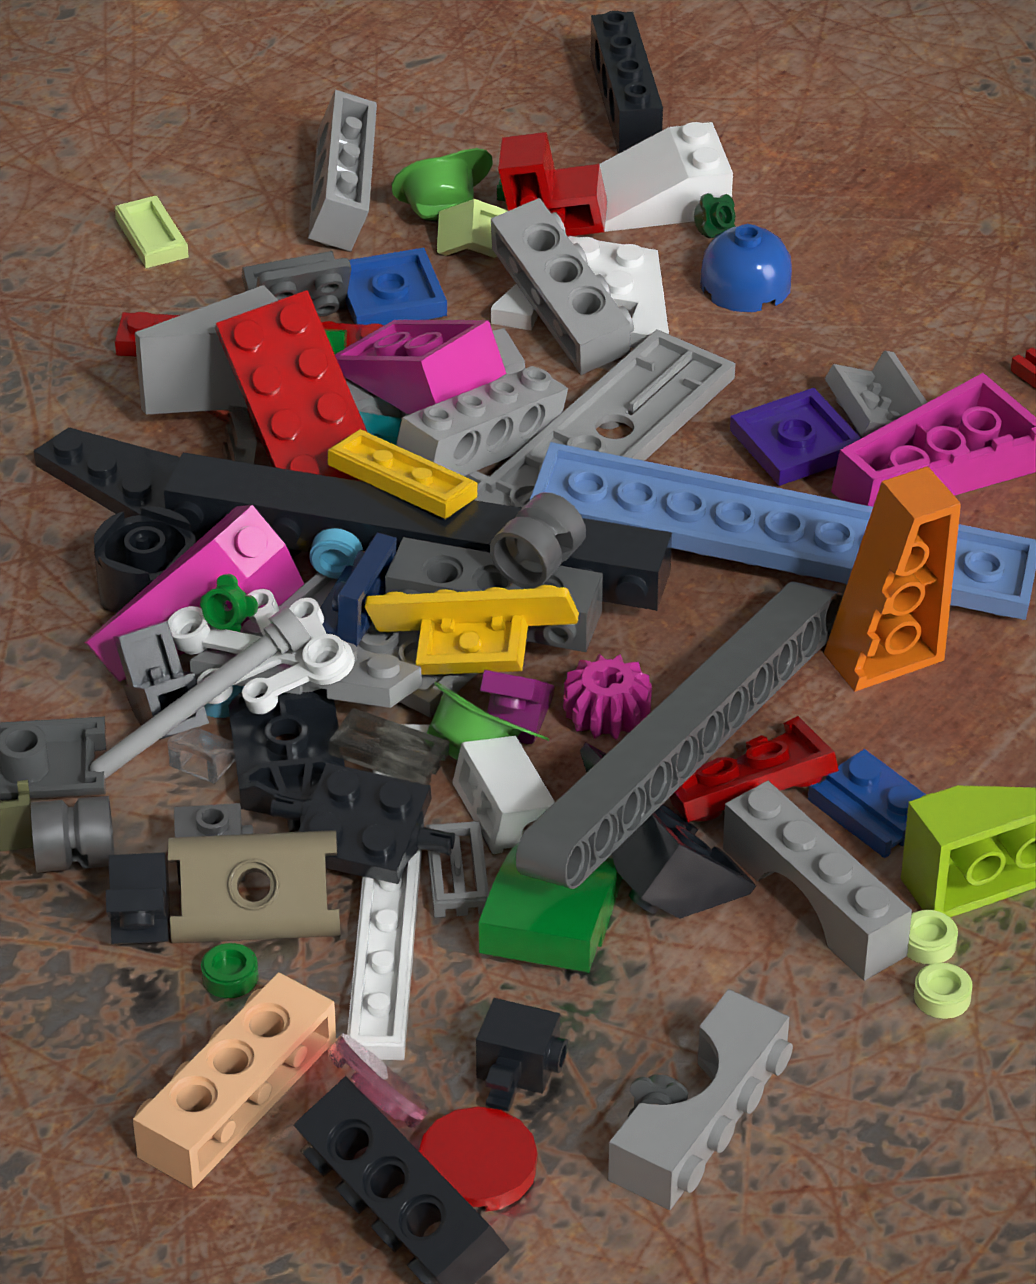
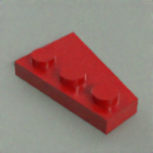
(786, 761)

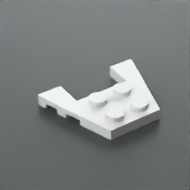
(633, 282)

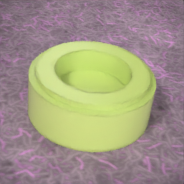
(931, 937)
(943, 990)

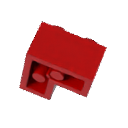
(571, 192)

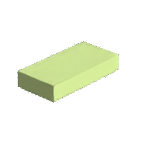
(151, 231)

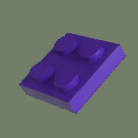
(793, 435)

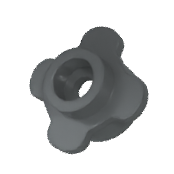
(657, 1090)

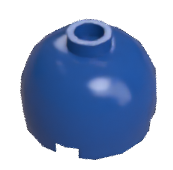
(746, 269)

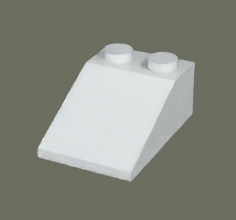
(665, 177)

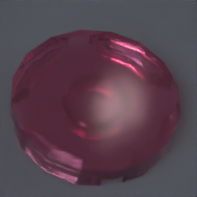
(378, 1081)

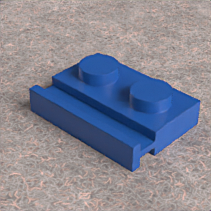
(867, 801)

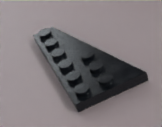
(110, 471)

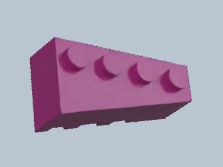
(964, 436)

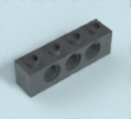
(434, 566)

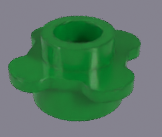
(215, 607)

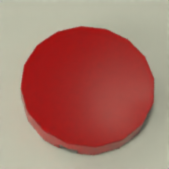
(482, 1155)

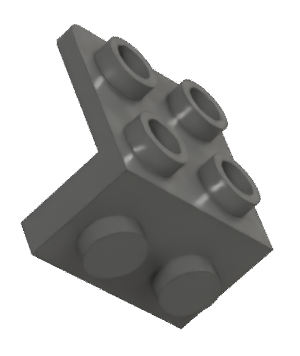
(318, 273)

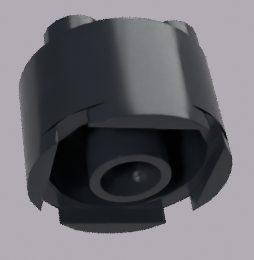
(136, 551)

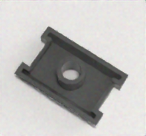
(52, 757)

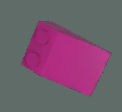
(423, 361)

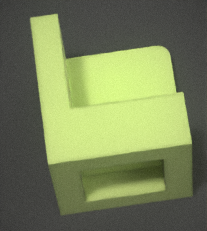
(467, 227)

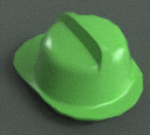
(441, 181)
(464, 722)

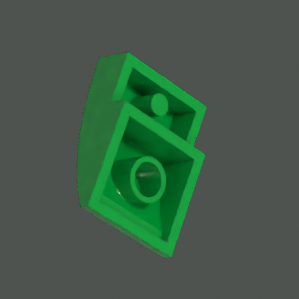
(545, 920)

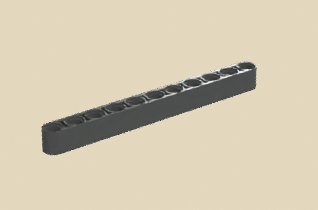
(677, 737)

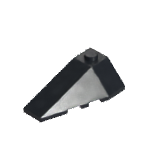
(672, 865)

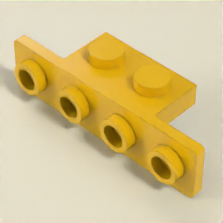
(472, 627)

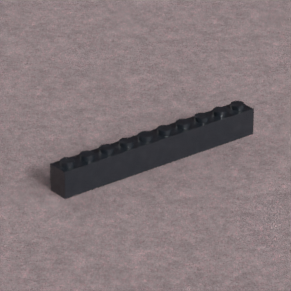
(304, 504)

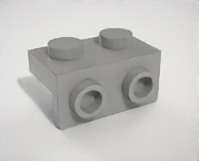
(875, 395)

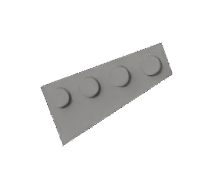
(372, 681)

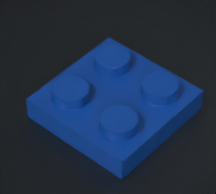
(394, 288)

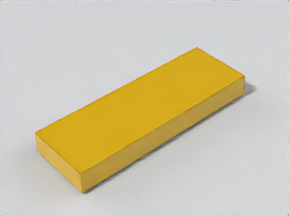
(402, 473)

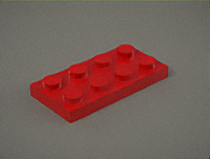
(291, 383)

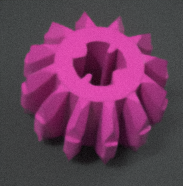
(607, 696)

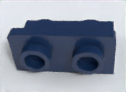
(345, 603)

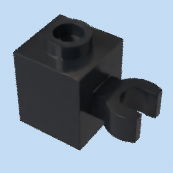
(518, 1050)

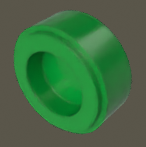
(229, 970)

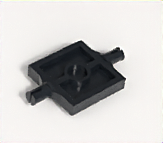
(374, 821)

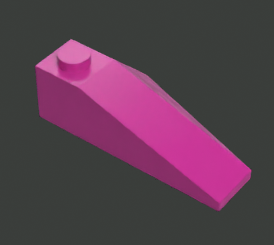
(236, 546)

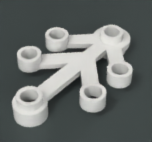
(321, 660)

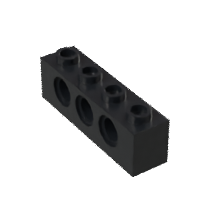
(625, 79)
(346, 1123)

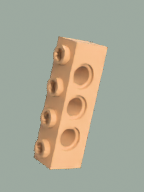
(234, 1079)

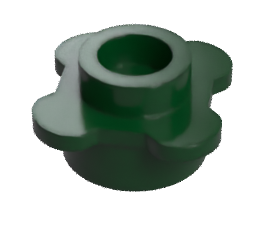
(714, 214)

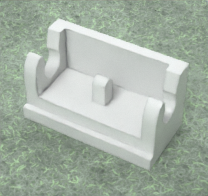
(500, 789)

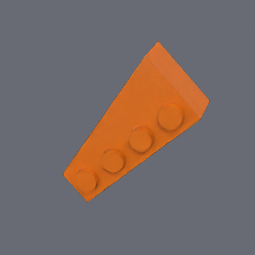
(899, 584)

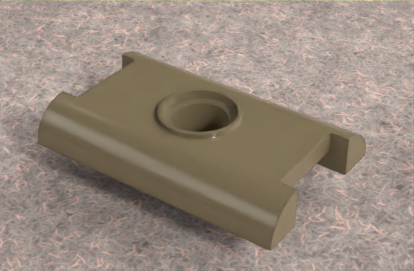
(211, 881)

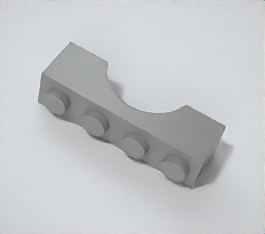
(857, 912)
(667, 1146)

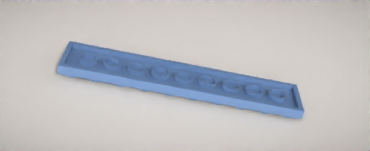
(771, 524)

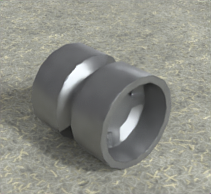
(537, 540)
(72, 833)

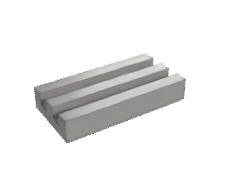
(460, 898)

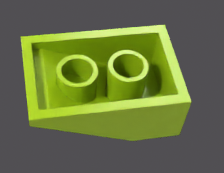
(970, 847)

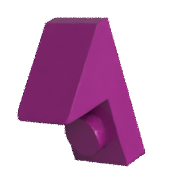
(518, 701)

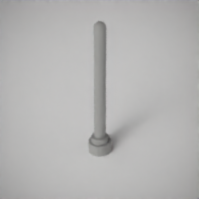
(281, 635)

